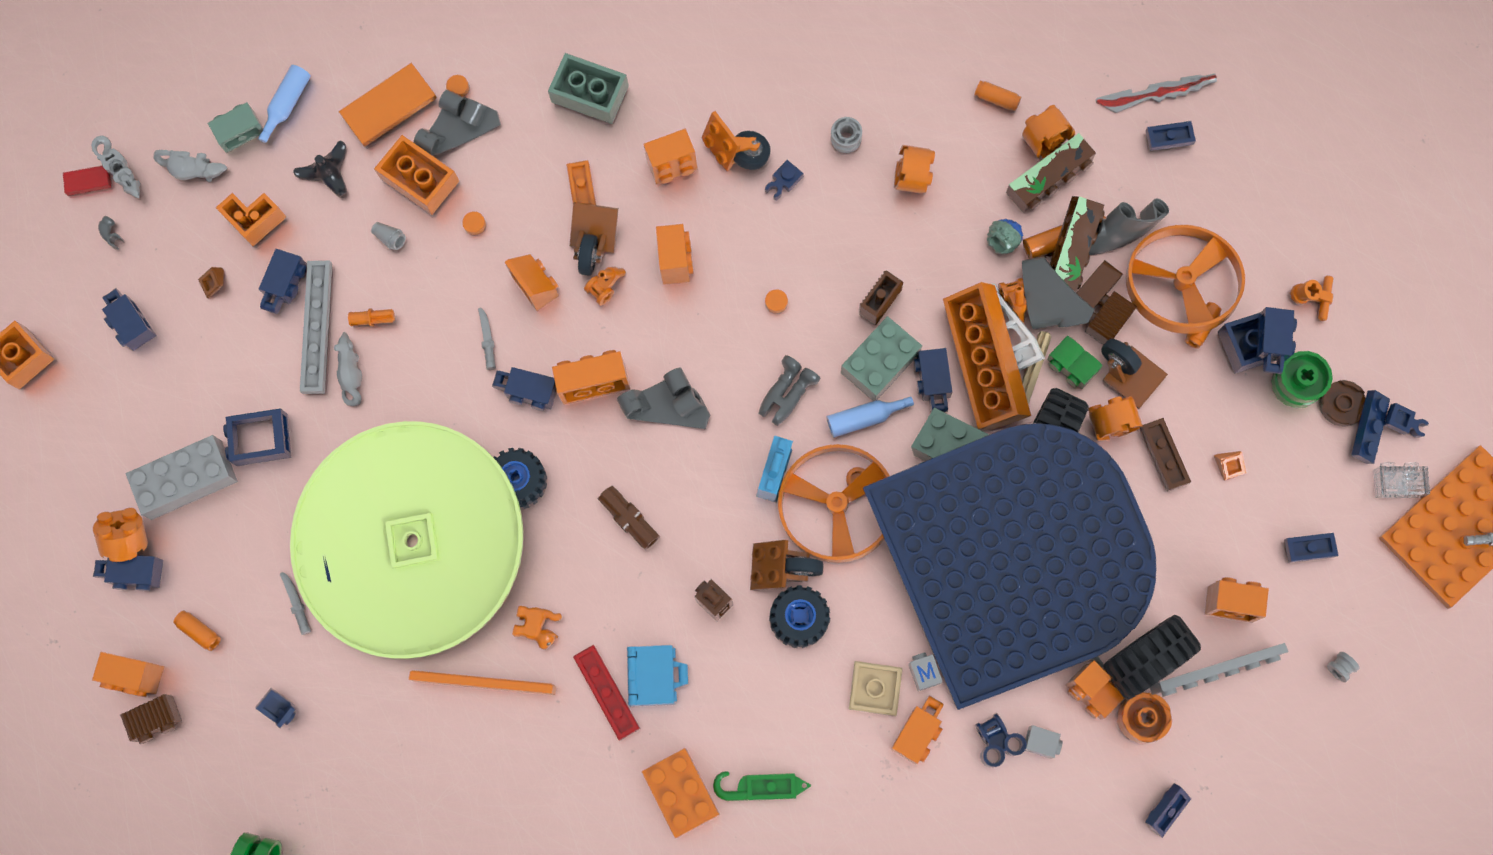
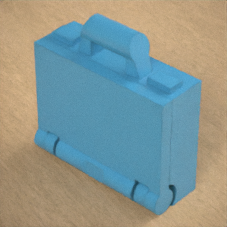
(774, 469)
(652, 675)

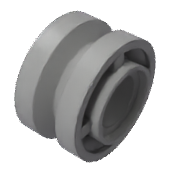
(848, 125)

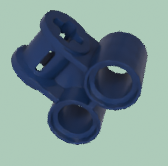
(998, 740)

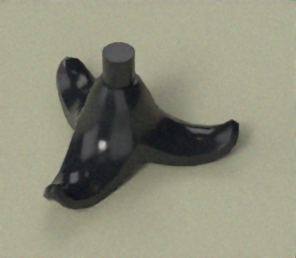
(326, 169)

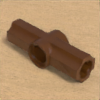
(628, 517)

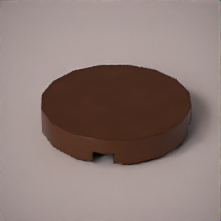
(1343, 403)

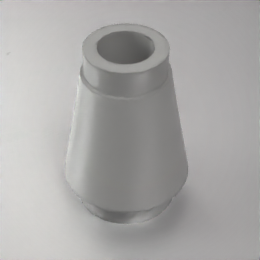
(388, 235)

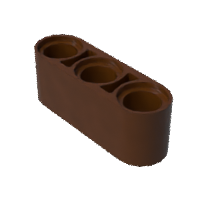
(1099, 283)

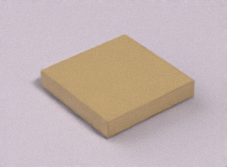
(875, 688)

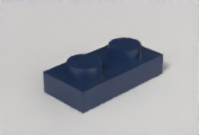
(1170, 135)
(1311, 547)
(1168, 810)

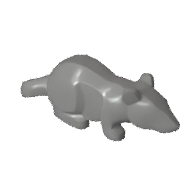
(116, 165)
(185, 167)
(348, 373)

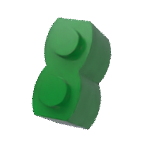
(1074, 362)

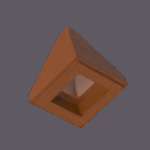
(212, 281)

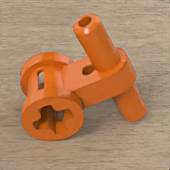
(601, 284)
(1312, 291)
(1015, 295)

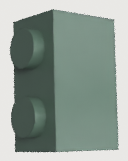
(236, 127)

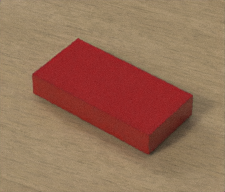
(86, 180)

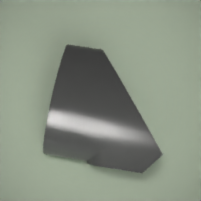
(456, 124)
(1123, 227)
(1051, 298)
(667, 402)

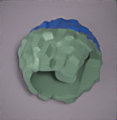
(1004, 236)

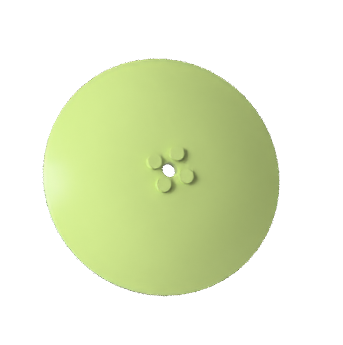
(364, 509)

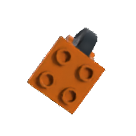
(745, 149)

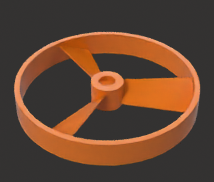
(1184, 280)
(836, 502)

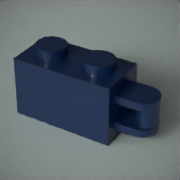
(281, 280)
(127, 320)
(1275, 338)
(934, 377)
(527, 388)
(139, 572)

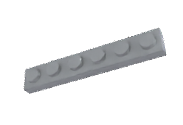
(316, 327)
(1210, 673)

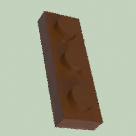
(1165, 454)

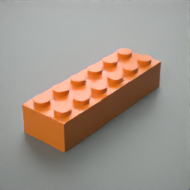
(986, 357)

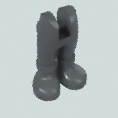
(776, 393)

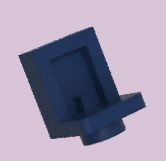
(276, 708)

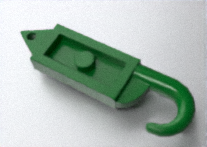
(761, 787)

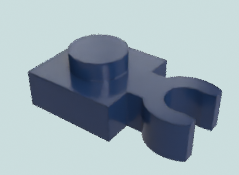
(785, 177)
(1402, 420)

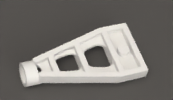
(1028, 350)

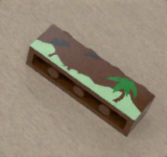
(1050, 173)
(1076, 240)

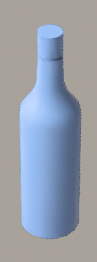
(285, 99)
(864, 416)

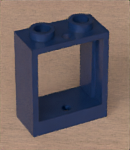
(281, 437)

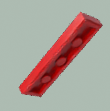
(606, 692)

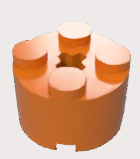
(1047, 131)
(913, 169)
(1115, 419)
(120, 534)
(1157, 713)

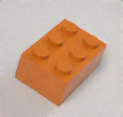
(416, 174)
(590, 377)
(680, 793)

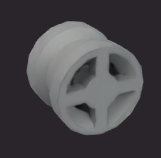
(1343, 666)

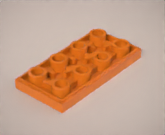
(387, 104)

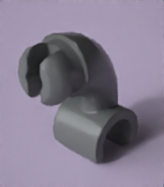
(105, 231)

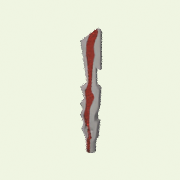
(1159, 91)

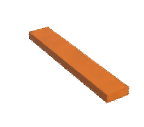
(482, 682)

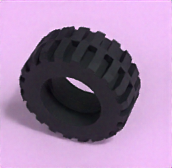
(1062, 410)
(1152, 657)

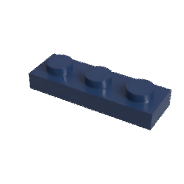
(1370, 427)

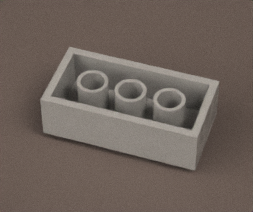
(181, 477)

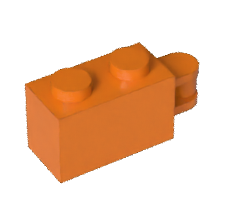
(918, 732)

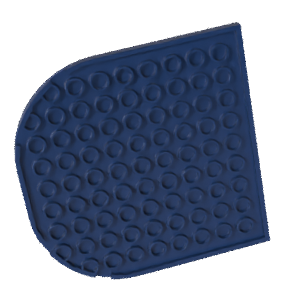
(1017, 555)

